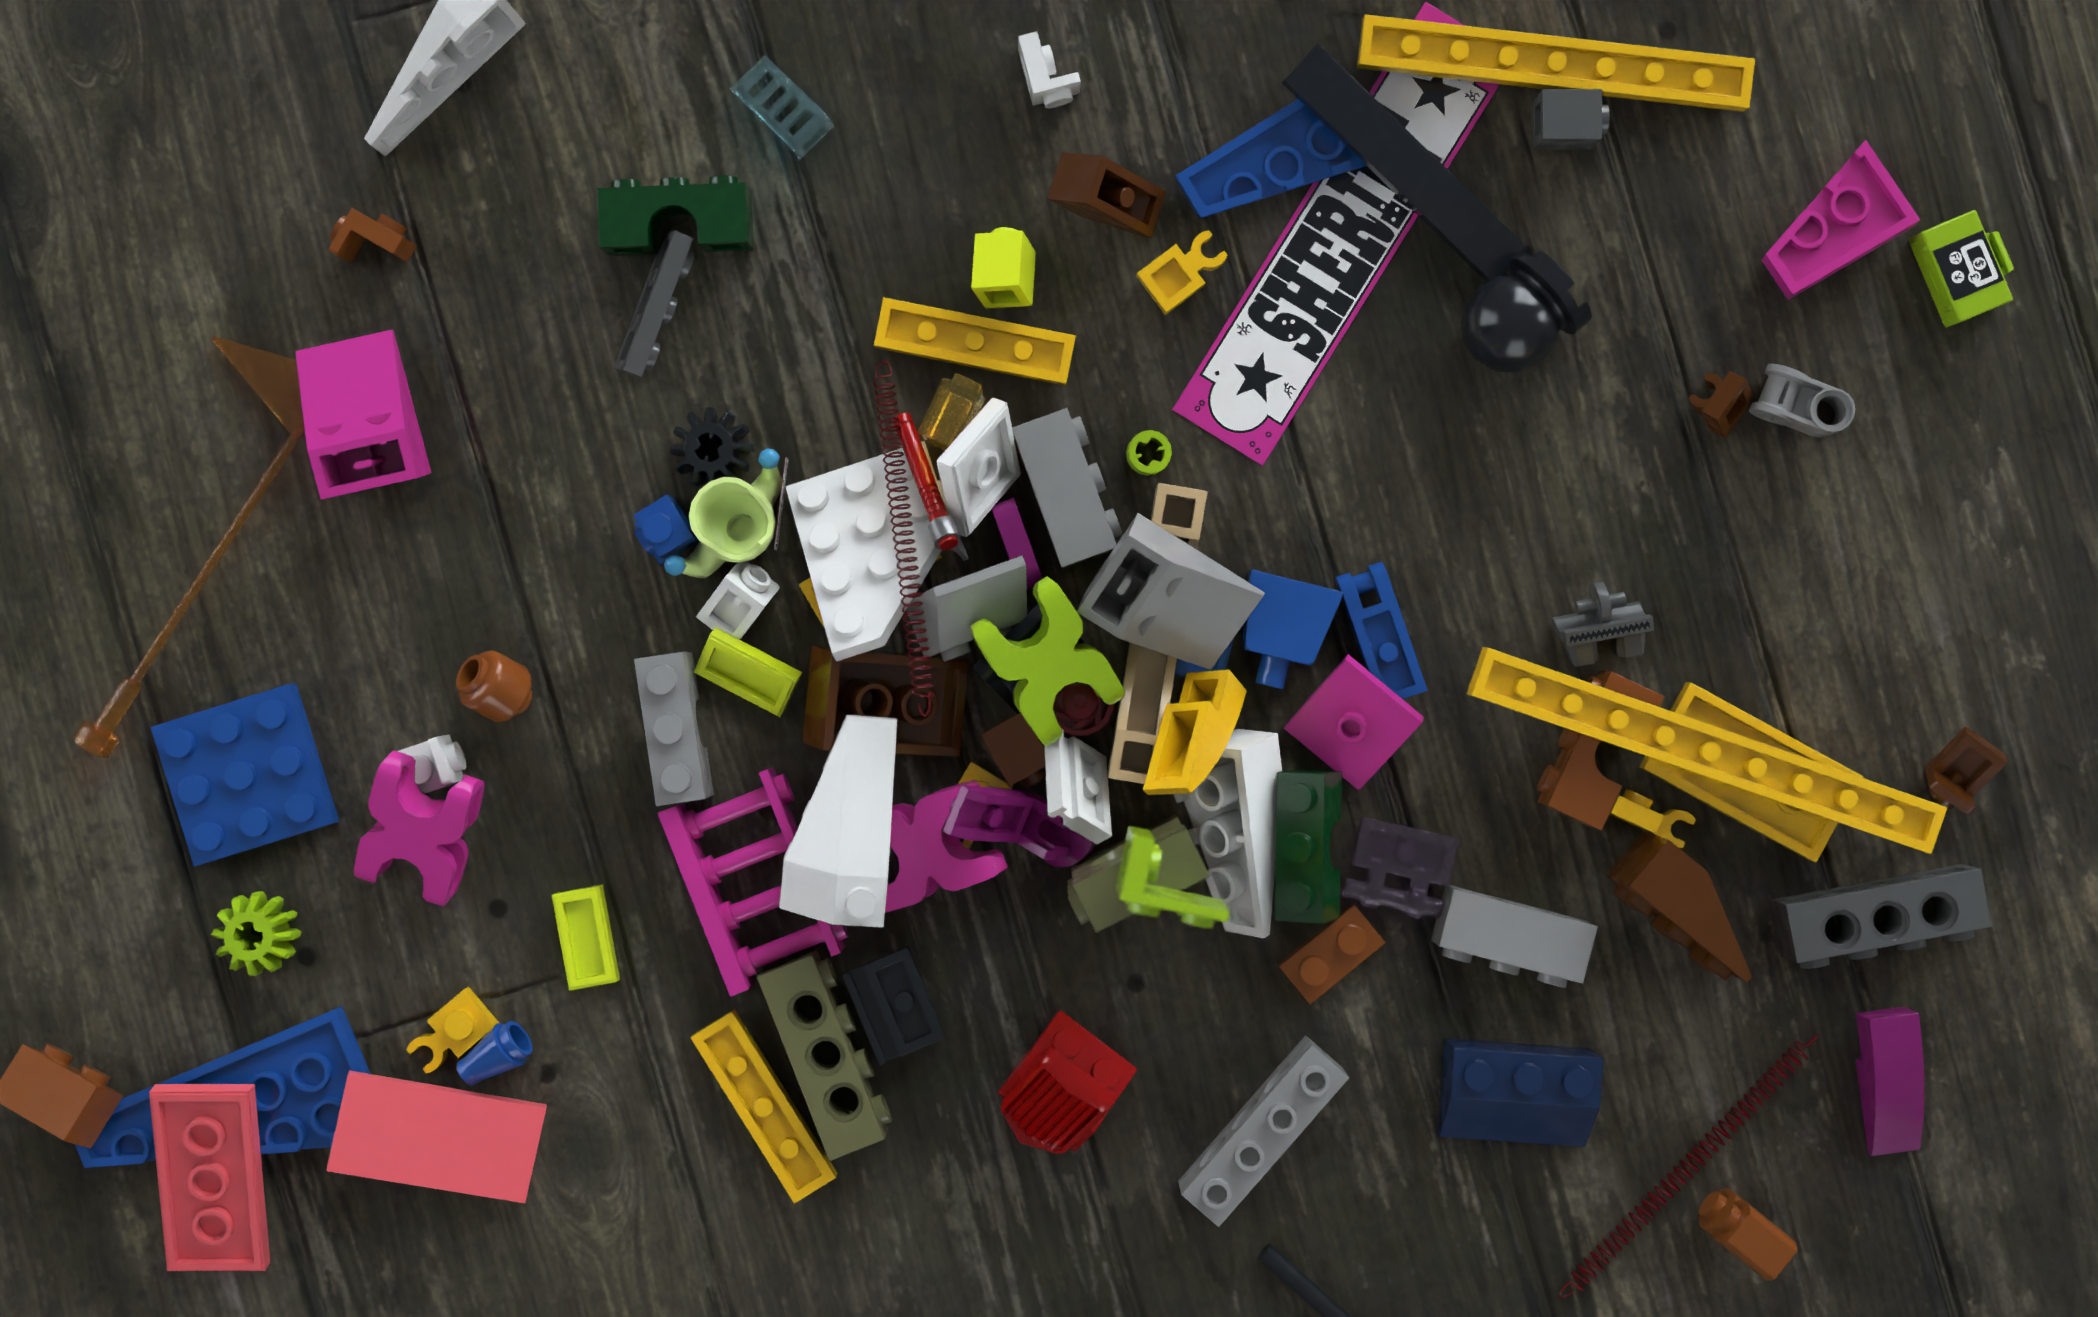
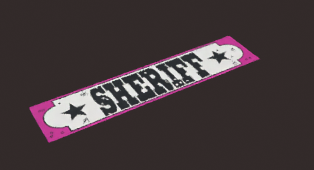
(1321, 272)

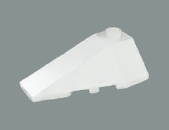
(447, 52)
(1237, 828)
(842, 846)

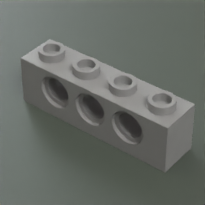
(1262, 1131)

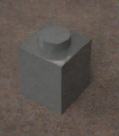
(1568, 119)

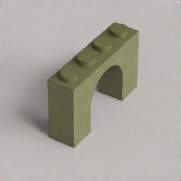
(1095, 878)

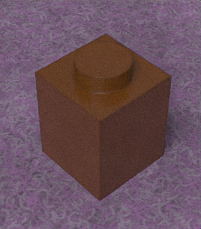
(1016, 751)

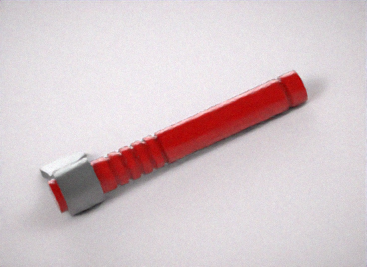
(941, 526)

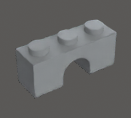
(672, 737)

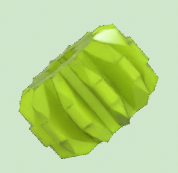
(248, 948)

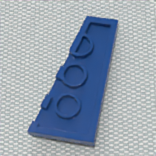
(1265, 161)

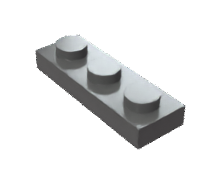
(655, 304)

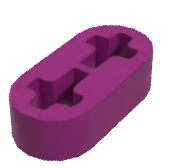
(1016, 538)

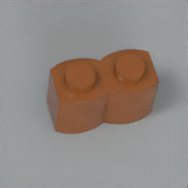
(1746, 1233)

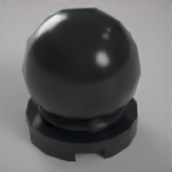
(1518, 317)

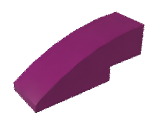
(1891, 1079)

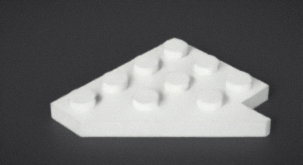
(852, 552)

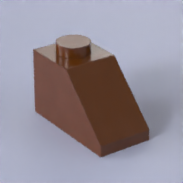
(1106, 193)

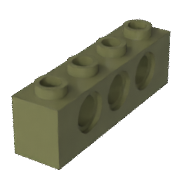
(839, 1128)

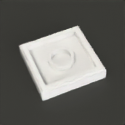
(979, 466)

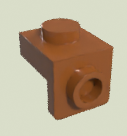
(354, 228)

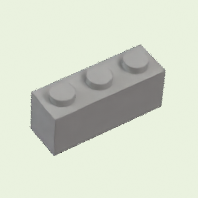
(1067, 487)
(1514, 936)

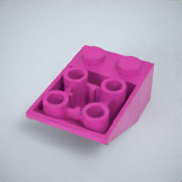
(359, 415)

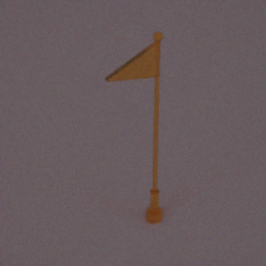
(278, 386)

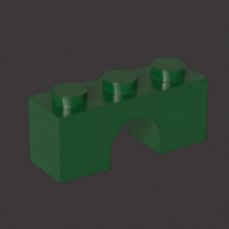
(633, 213)
(1304, 878)

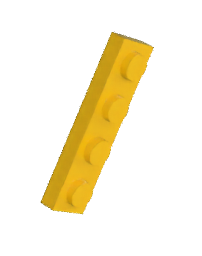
(974, 341)
(764, 1106)

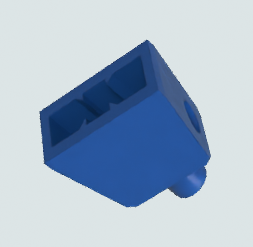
(1287, 624)

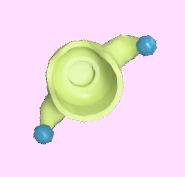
(731, 520)

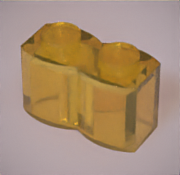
(951, 410)

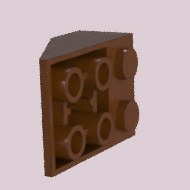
(1682, 898)

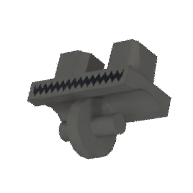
(1600, 619)

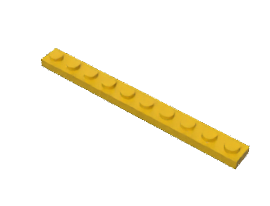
(1706, 750)

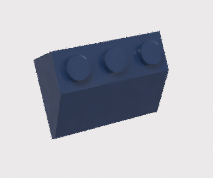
(1519, 1092)

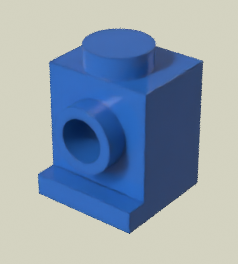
(664, 529)

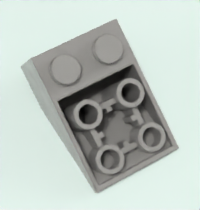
(1168, 596)

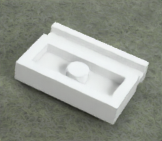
(1078, 788)

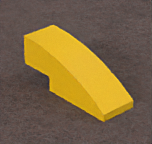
(1194, 732)

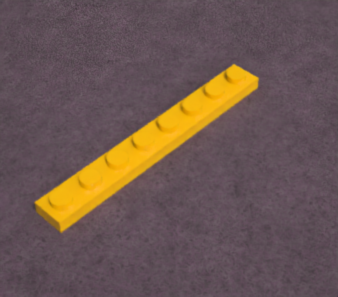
(1555, 63)

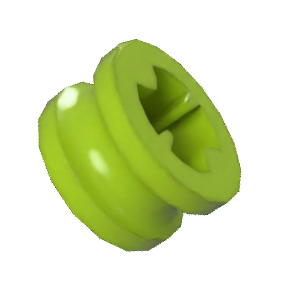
(1154, 466)

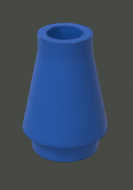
(496, 1053)

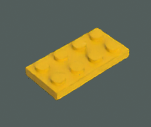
(1785, 825)

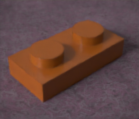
(1331, 953)

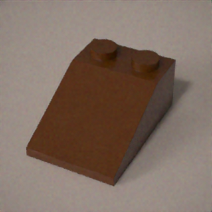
(882, 687)

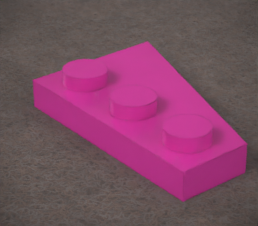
(1842, 224)

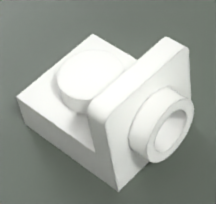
(1038, 66)
(738, 599)
(437, 763)

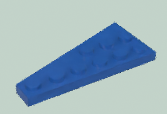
(296, 1083)

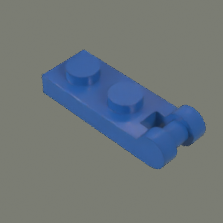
(1381, 631)

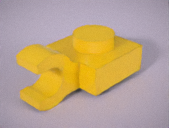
(1636, 811)

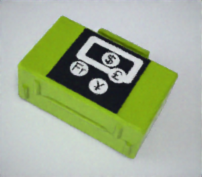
(1963, 267)

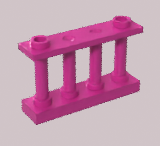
(703, 873)

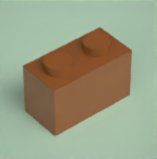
(57, 1095)

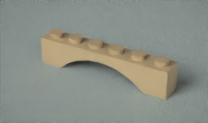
(1147, 672)

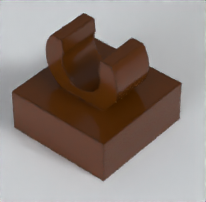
(1726, 404)

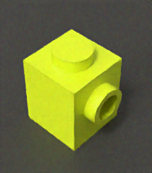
(1003, 268)

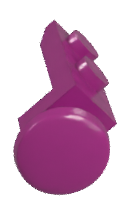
(1015, 818)

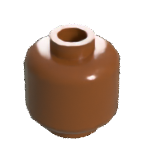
(494, 686)

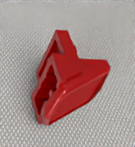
(1063, 1087)

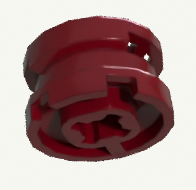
(1080, 710)

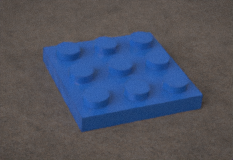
(244, 774)

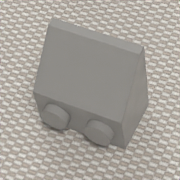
(951, 608)

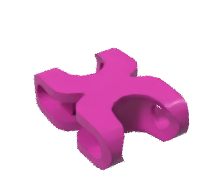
(418, 828)
(930, 855)

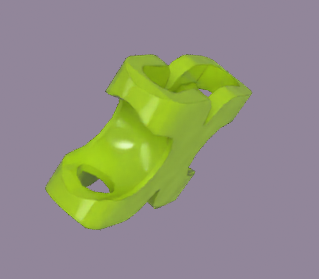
(1047, 661)

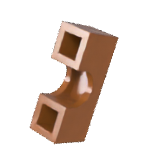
(1574, 782)

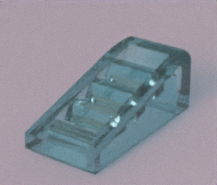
(809, 134)

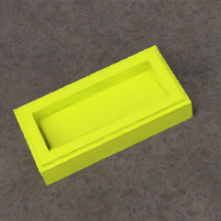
(747, 672)
(585, 937)

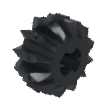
(695, 447)

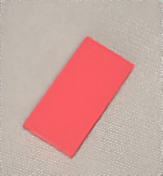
(436, 1137)
(210, 1177)

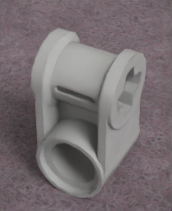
(1792, 401)

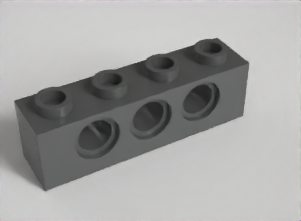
(1959, 911)

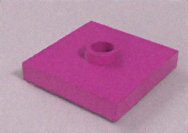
(1353, 722)

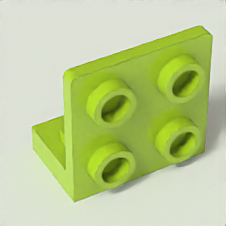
(1141, 863)

